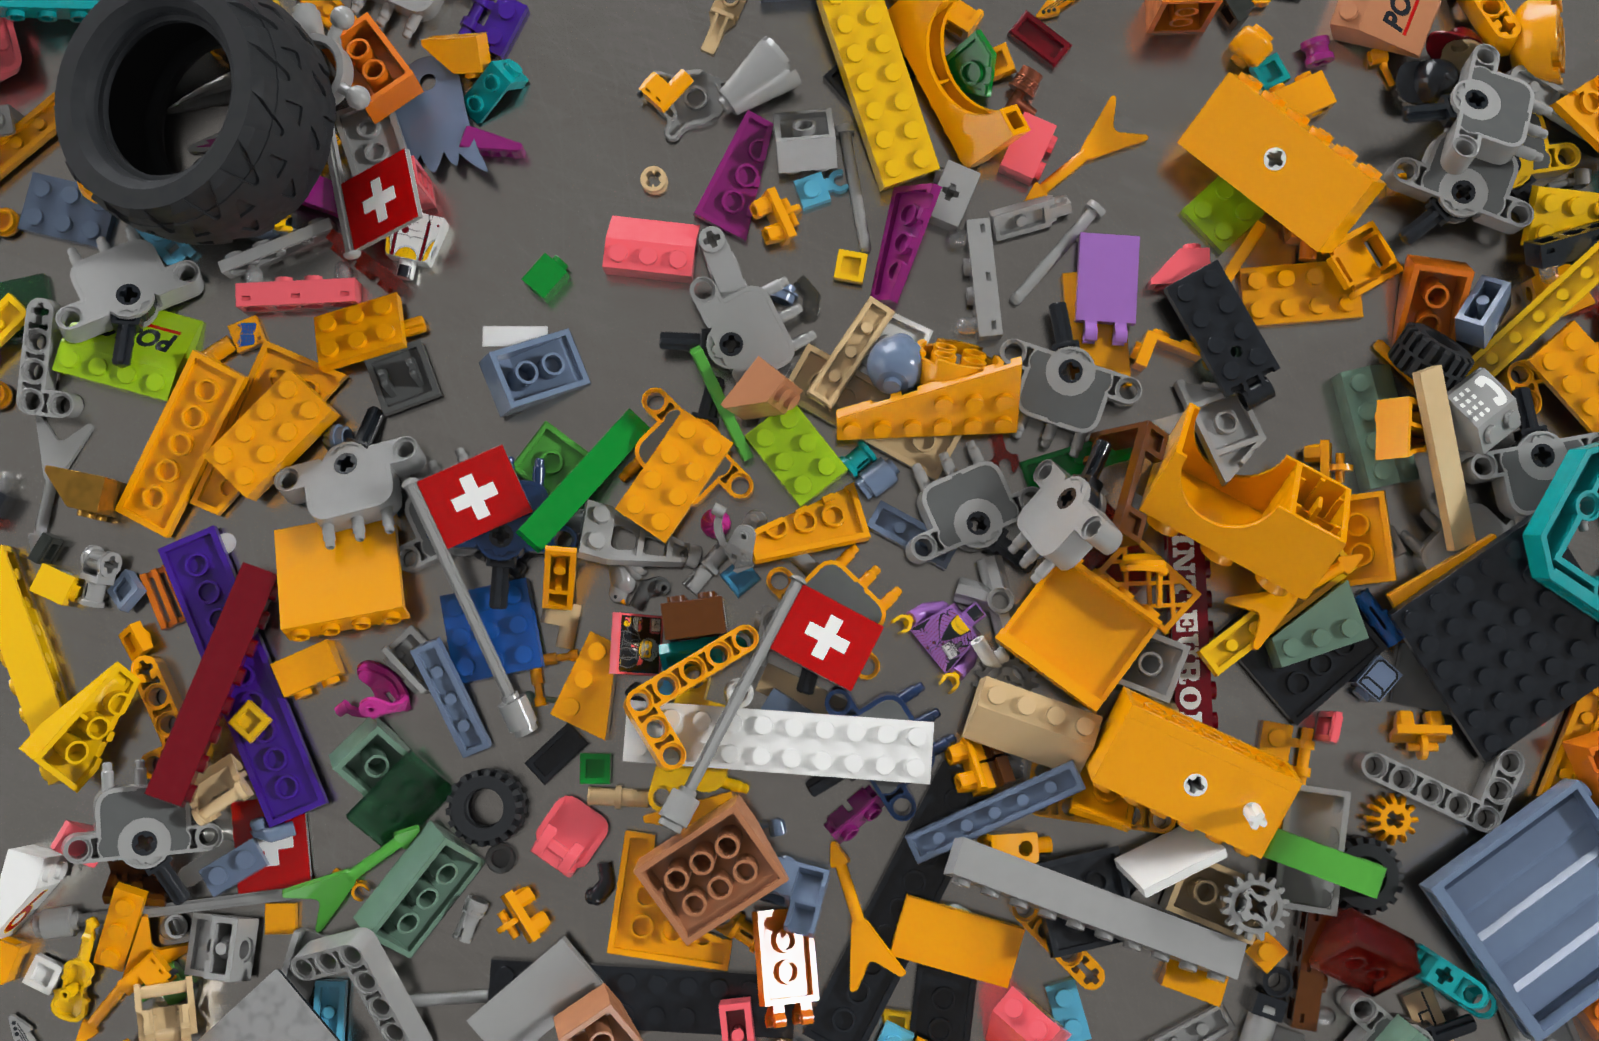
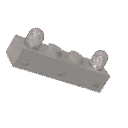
(983, 280)

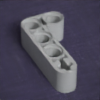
(32, 356)

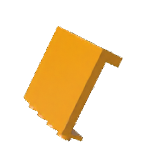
(338, 587)
(1079, 632)

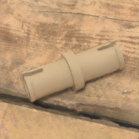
(617, 797)

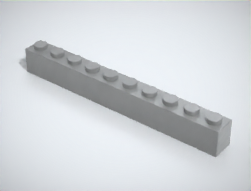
(1095, 909)

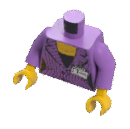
(946, 635)

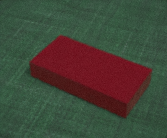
(1039, 40)

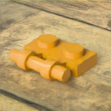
(1277, 740)

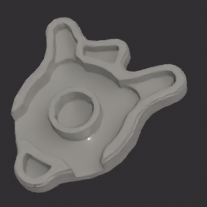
(695, 107)

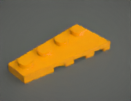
(820, 526)

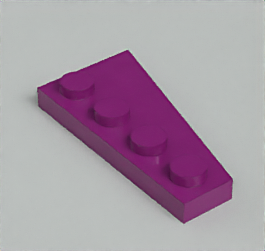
(737, 178)

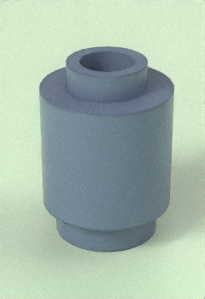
(877, 478)

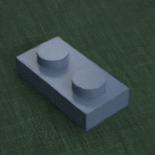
(234, 867)

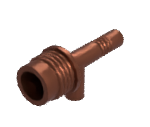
(1024, 85)

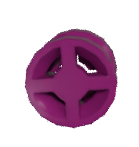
(1317, 51)

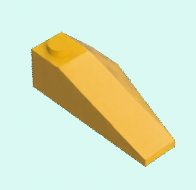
(75, 735)

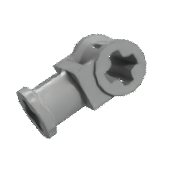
(97, 574)

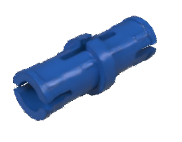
(1389, 635)

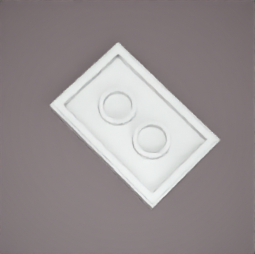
(1169, 859)

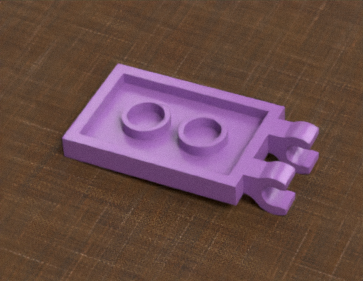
(1107, 284)

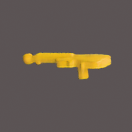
(71, 999)

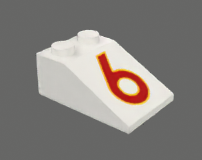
(26, 882)

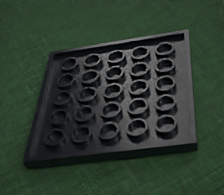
(1500, 644)

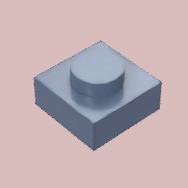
(126, 590)

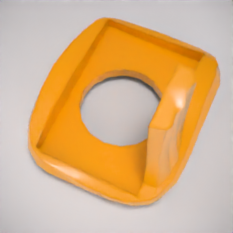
(1148, 563)

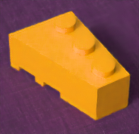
(589, 689)

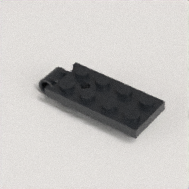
(1218, 322)

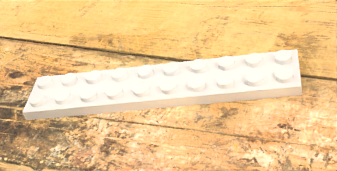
(795, 743)

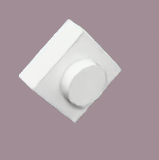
(44, 974)

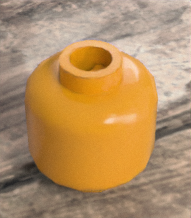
(1250, 46)

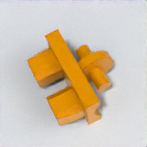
(780, 215)
(1322, 454)
(1420, 737)
(515, 905)

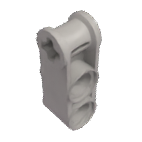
(721, 262)

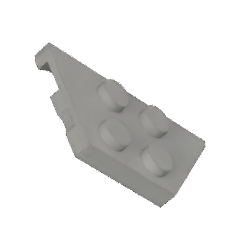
(1222, 426)

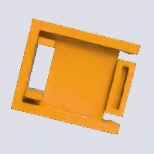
(1356, 266)

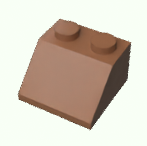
(762, 393)
(596, 1018)

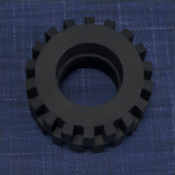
(1424, 347)
(462, 816)
(1379, 853)

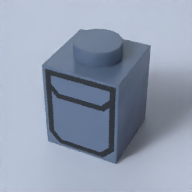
(1375, 680)

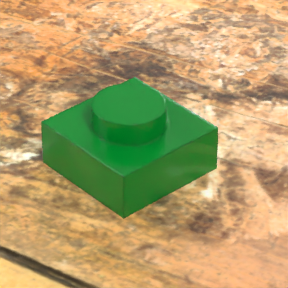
(595, 768)

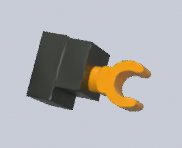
(1236, 11)

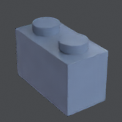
(1483, 311)

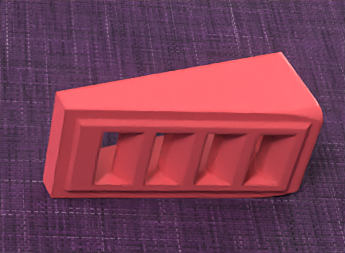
(1328, 727)

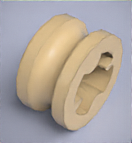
(645, 181)

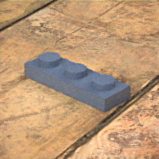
(900, 529)

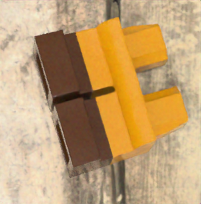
(984, 768)

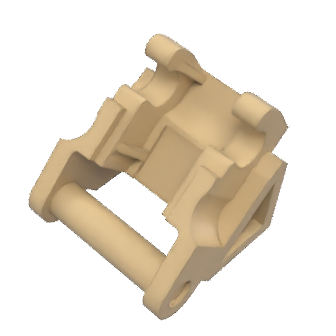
(218, 778)
(166, 1022)

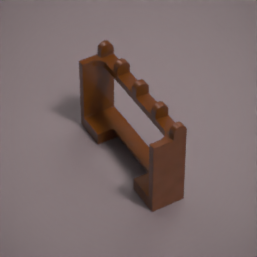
(1148, 443)

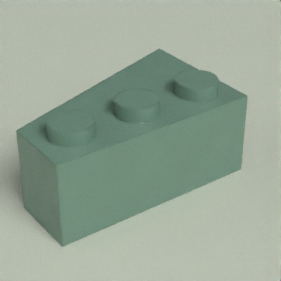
(1319, 628)

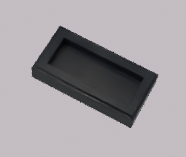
(557, 753)

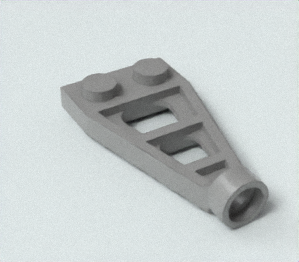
(596, 537)

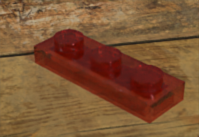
(368, 265)

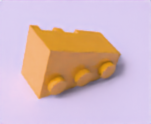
(1398, 428)

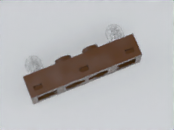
(1305, 997)

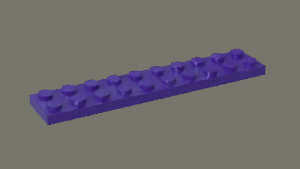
(278, 757)

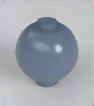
(895, 364)

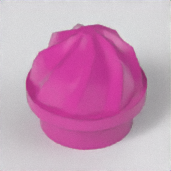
(707, 524)

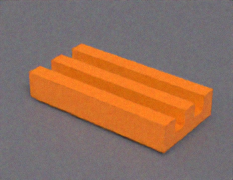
(155, 602)

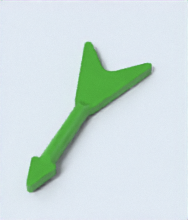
(333, 888)

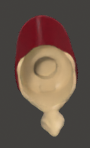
(1453, 45)

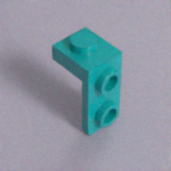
(491, 86)

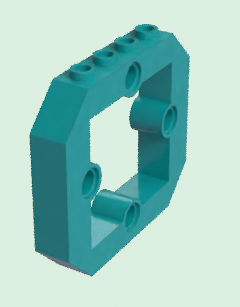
(1556, 523)

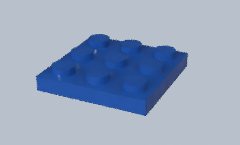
(511, 630)

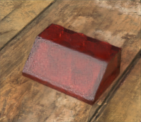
(1364, 953)

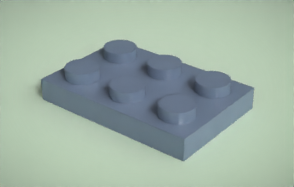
(61, 212)

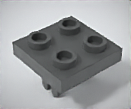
(403, 378)

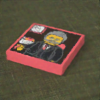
(635, 644)

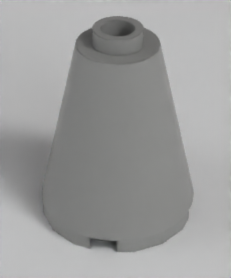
(758, 78)

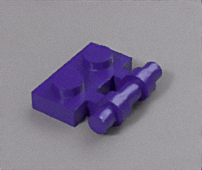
(500, 26)

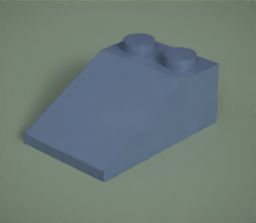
(533, 372)

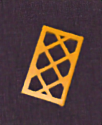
(1174, 579)

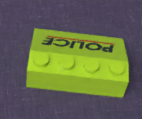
(155, 363)

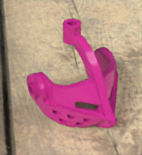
(381, 681)

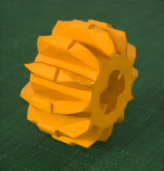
(1402, 819)

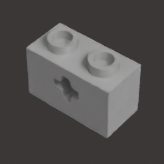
(962, 183)

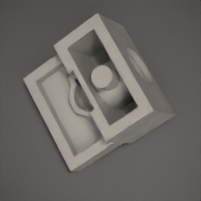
(221, 947)

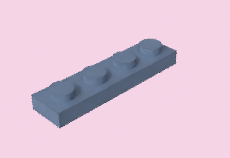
(451, 697)

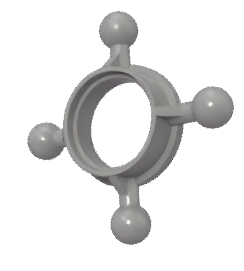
(356, 96)

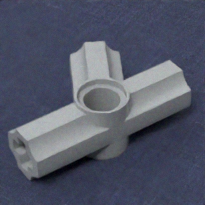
(993, 582)

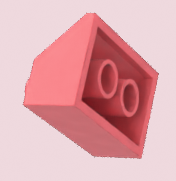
(651, 249)

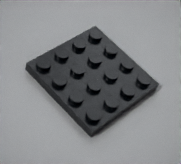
(1311, 682)

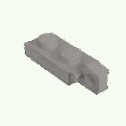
(1028, 216)

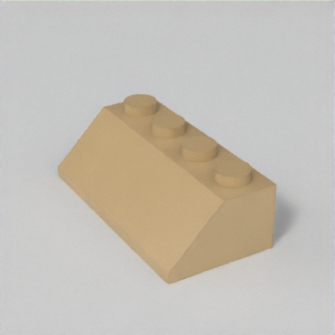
(1030, 725)

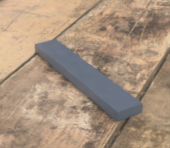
(996, 811)

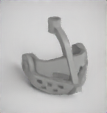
(743, 538)

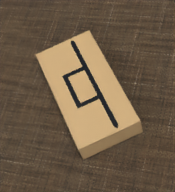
(1422, 1005)

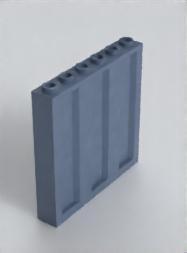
(1530, 908)

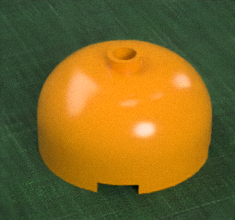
(1541, 40)
(941, 360)

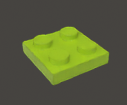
(1221, 214)

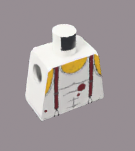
(416, 245)

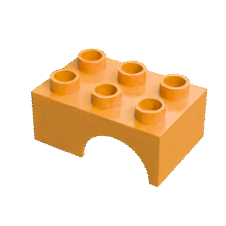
(1274, 523)

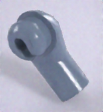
(263, 832)

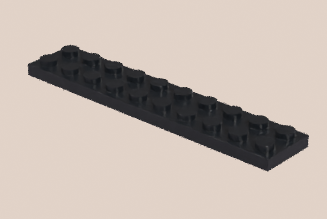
(667, 997)
(854, 1015)

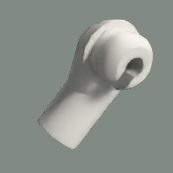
(987, 655)

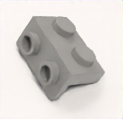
(399, 657)

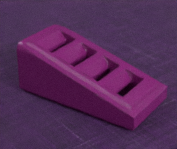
(492, 144)

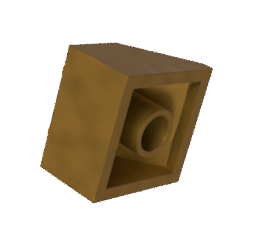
(89, 493)

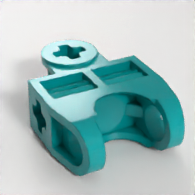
(1454, 983)

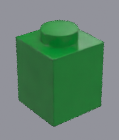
(547, 277)

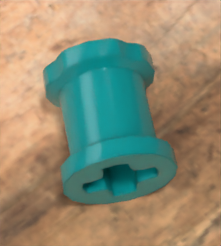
(858, 458)

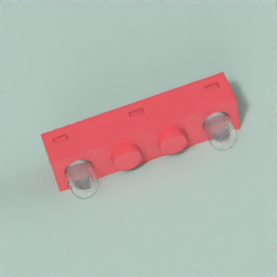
(291, 294)

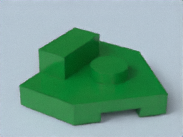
(973, 65)

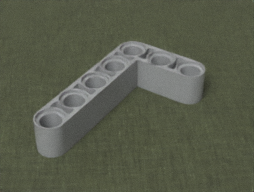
(1442, 794)
(372, 975)

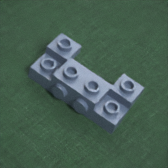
(801, 895)

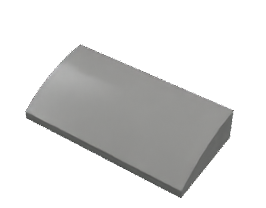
(1323, 818)
(535, 996)

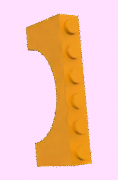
(972, 129)

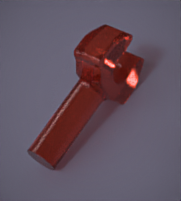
(1002, 454)

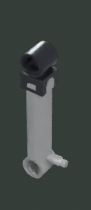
(1266, 1006)

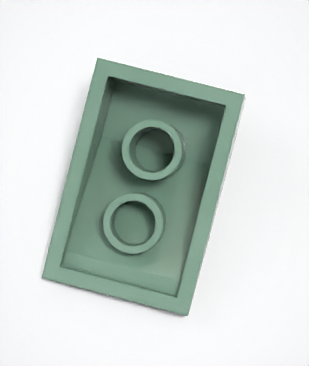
(368, 754)

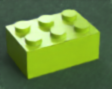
(796, 455)

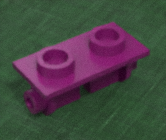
(864, 809)

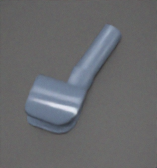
(776, 826)

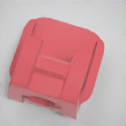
(569, 835)

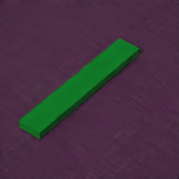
(582, 481)

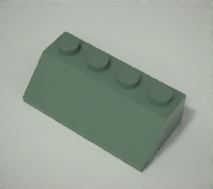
(1357, 403)
(419, 889)

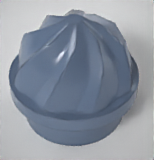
(336, 435)

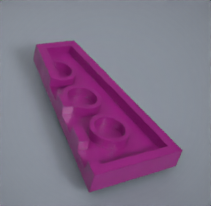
(903, 233)

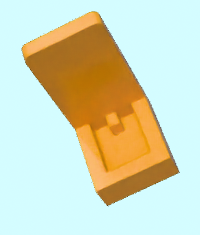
(1143, 350)

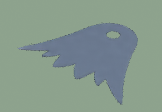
(437, 118)

